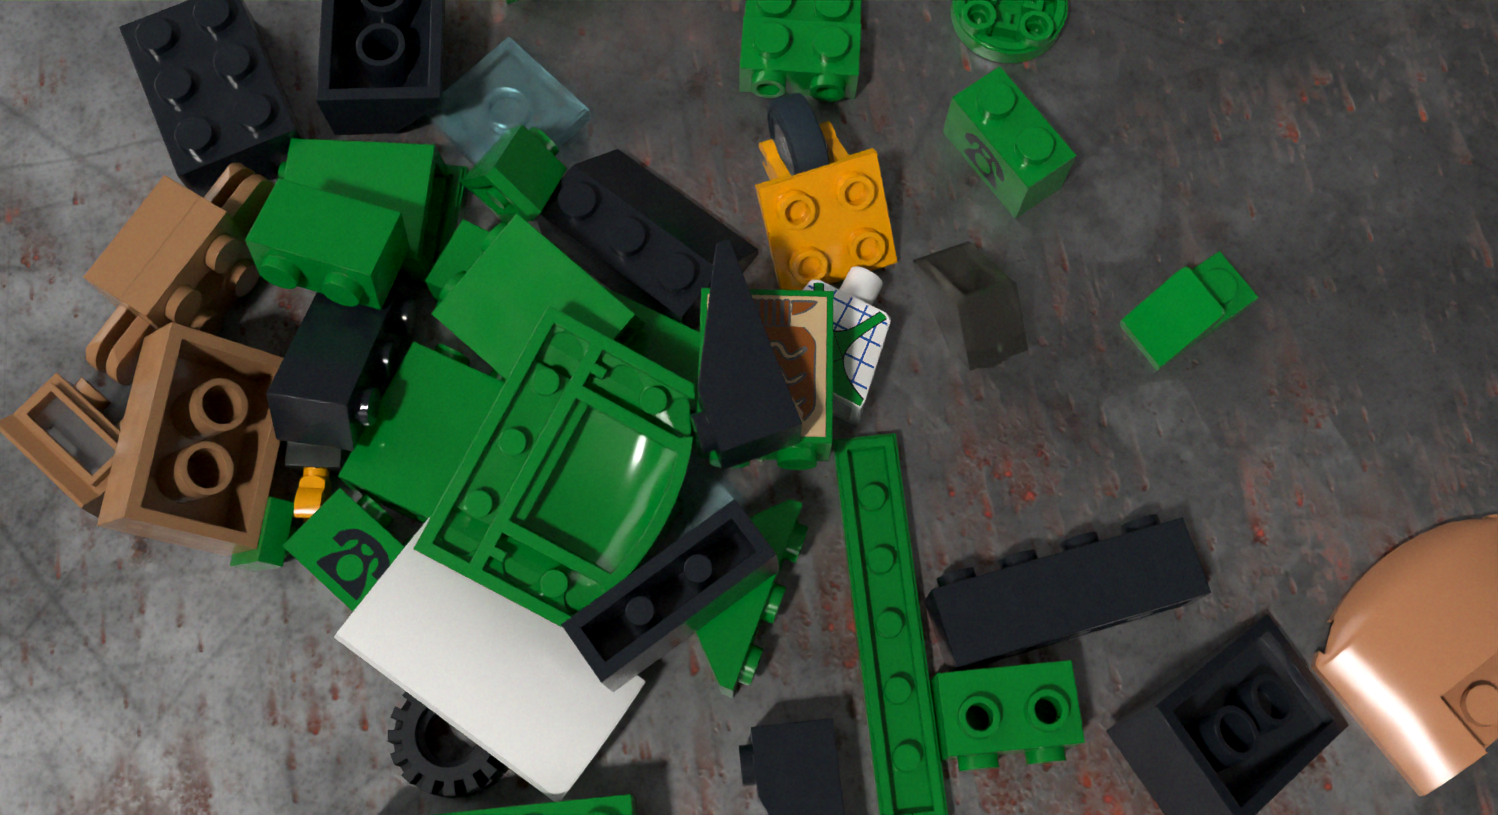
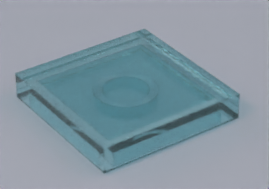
(503, 93)

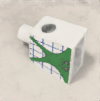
(857, 339)

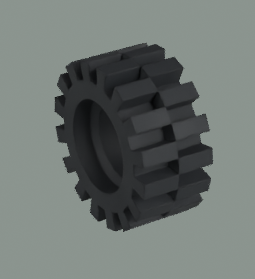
(427, 770)

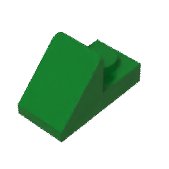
(1187, 309)

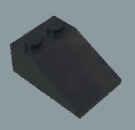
(1229, 727)

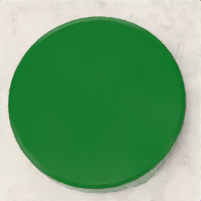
(1008, 28)

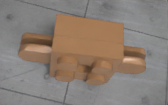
(176, 263)

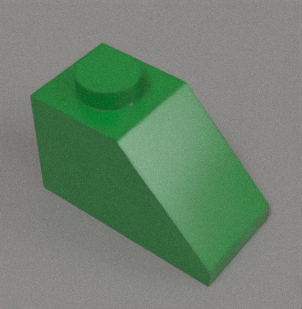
(517, 174)

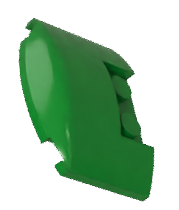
(566, 472)

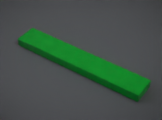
(888, 628)

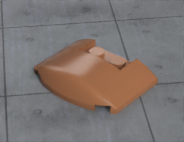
(1420, 651)

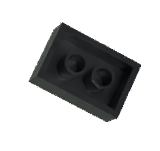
(212, 90)

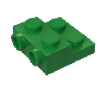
(801, 48)

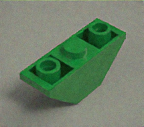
(730, 636)

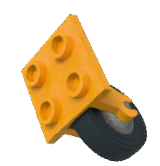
(820, 202)

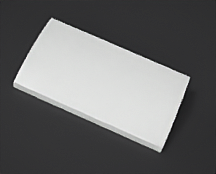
(487, 669)

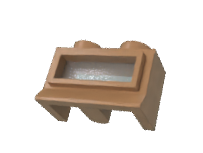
(67, 438)

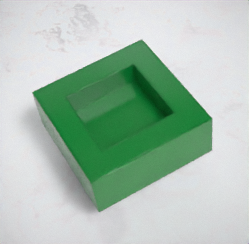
(275, 531)

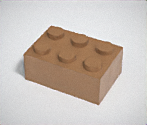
(195, 444)

